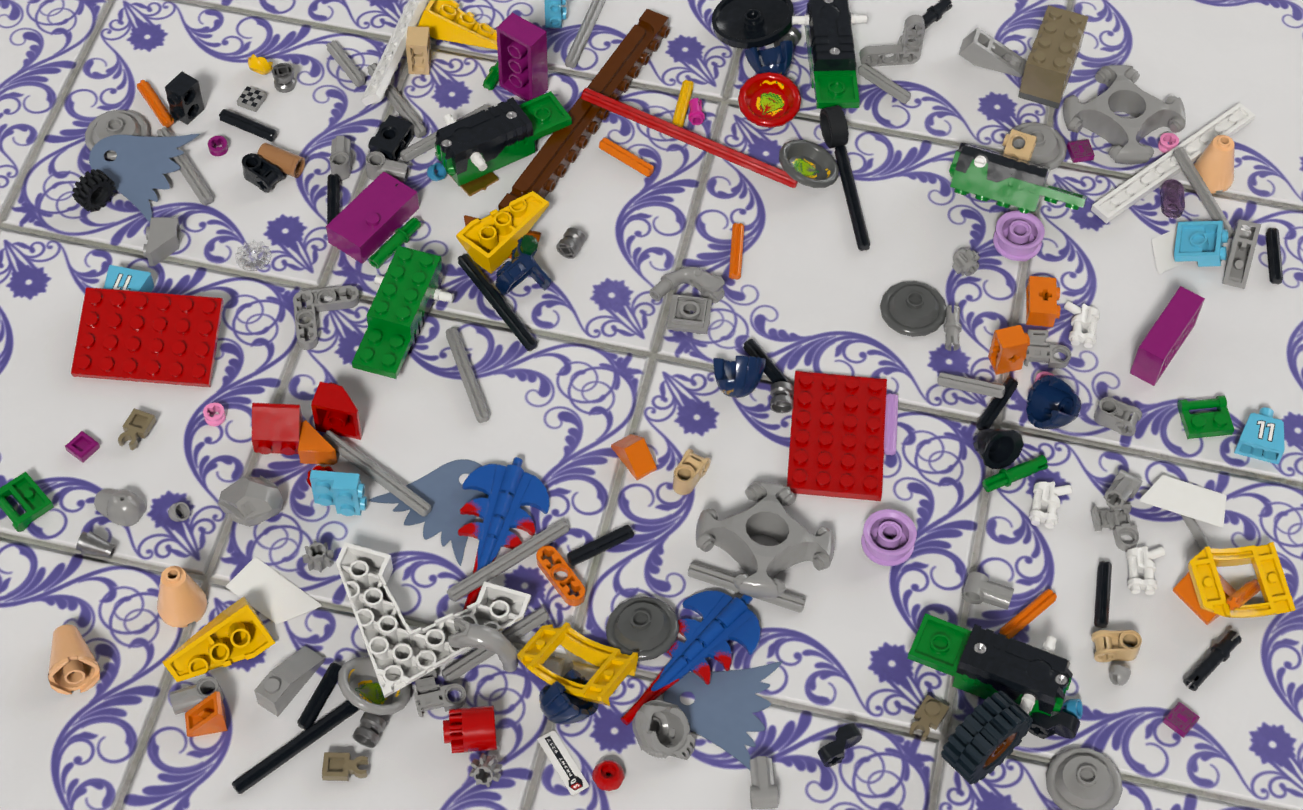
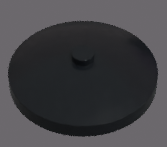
(752, 22)

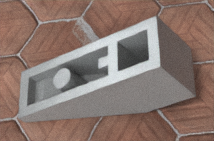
(991, 54)
(1241, 253)
(287, 680)

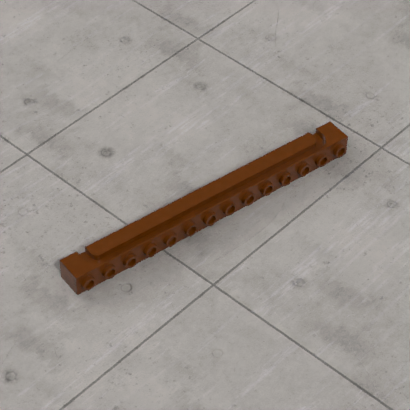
(612, 81)

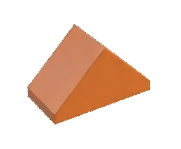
(314, 448)
(635, 455)
(206, 717)

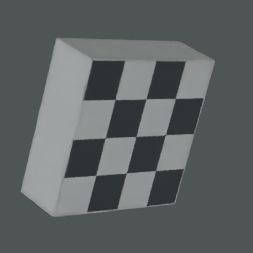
(251, 99)

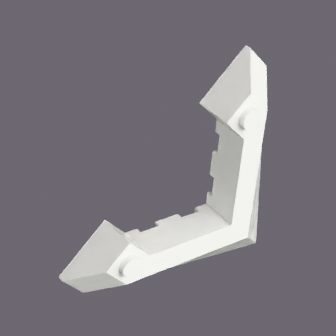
(395, 650)

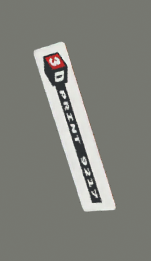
(563, 762)

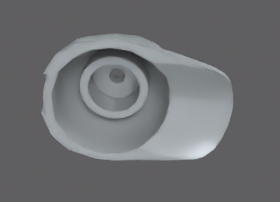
(120, 512)

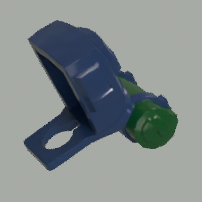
(521, 267)

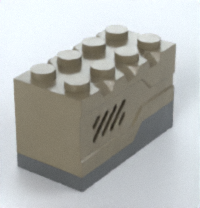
(1053, 57)

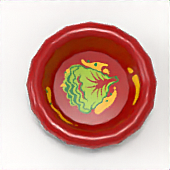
(769, 99)

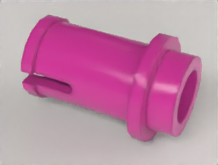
(696, 113)

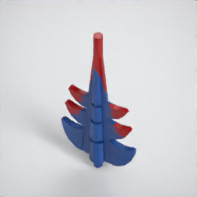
(507, 491)
(722, 621)

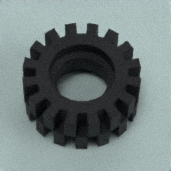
(93, 190)

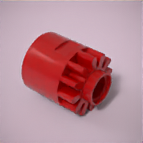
(470, 729)

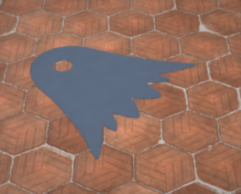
(139, 165)
(446, 497)
(725, 707)

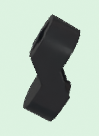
(1060, 724)
(845, 738)

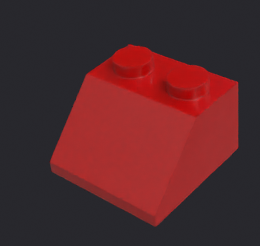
(335, 411)
(276, 428)

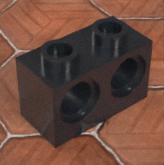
(184, 98)

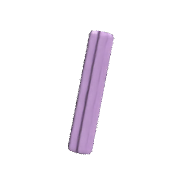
(891, 416)

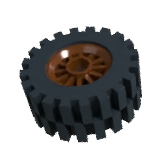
(986, 737)

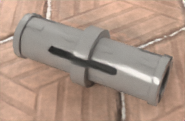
(952, 327)

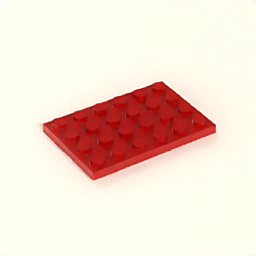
(147, 337)
(837, 436)

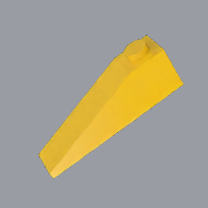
(453, 25)
(495, 236)
(226, 639)

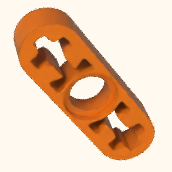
(560, 585)

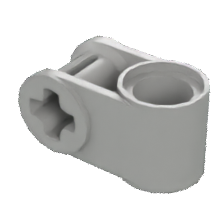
(1117, 416)

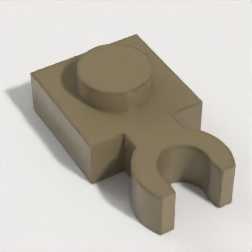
(136, 425)
(929, 715)
(339, 766)

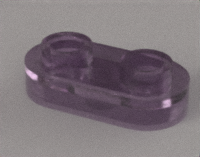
(1172, 199)

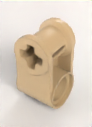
(690, 468)
(1113, 645)

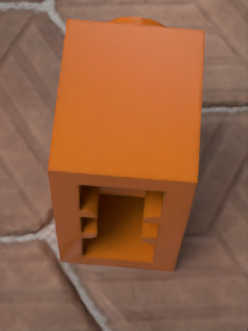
(1042, 301)
(1008, 349)

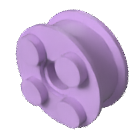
(1018, 235)
(888, 551)

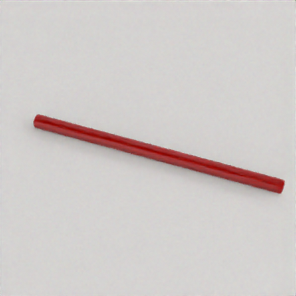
(688, 137)

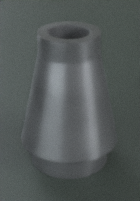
(94, 545)

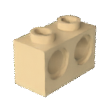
(418, 50)
(1024, 153)

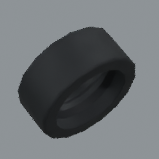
(834, 126)

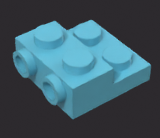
(555, 13)
(1201, 242)
(339, 489)

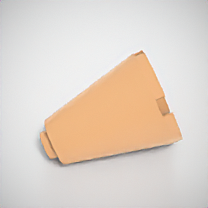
(1217, 164)
(180, 598)
(71, 662)

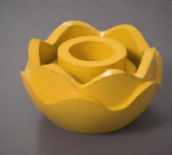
(259, 65)

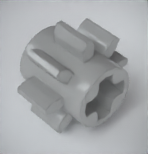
(965, 262)
(318, 556)
(485, 770)

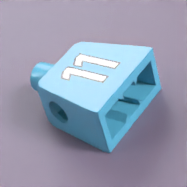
(128, 279)
(1262, 437)

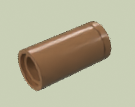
(286, 161)

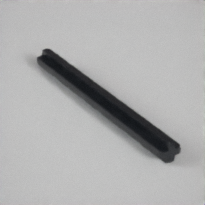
(852, 198)
(497, 302)
(294, 747)

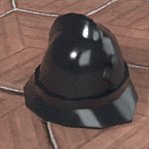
(998, 447)

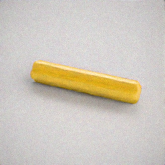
(683, 103)

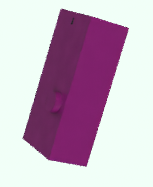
(522, 57)
(372, 217)
(1167, 336)

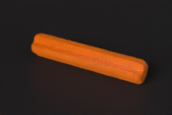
(155, 103)
(626, 157)
(736, 251)
(1243, 594)
(1028, 614)

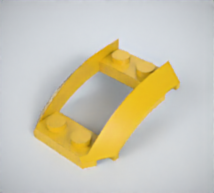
(1267, 570)
(611, 662)

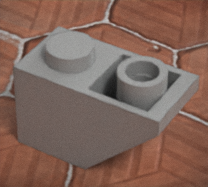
(162, 238)

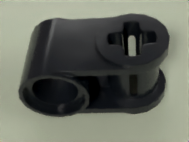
(260, 172)

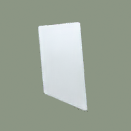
(1164, 249)
(1187, 500)
(271, 592)

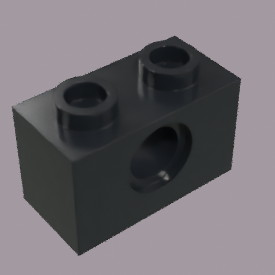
(392, 137)

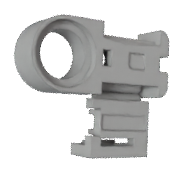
(1040, 352)
(1120, 521)
(431, 698)

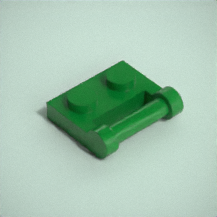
(1208, 423)
(29, 497)

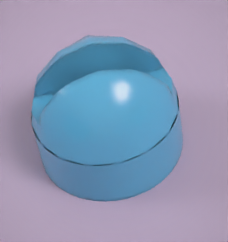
(439, 174)
(1073, 707)

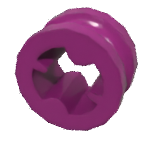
(218, 151)

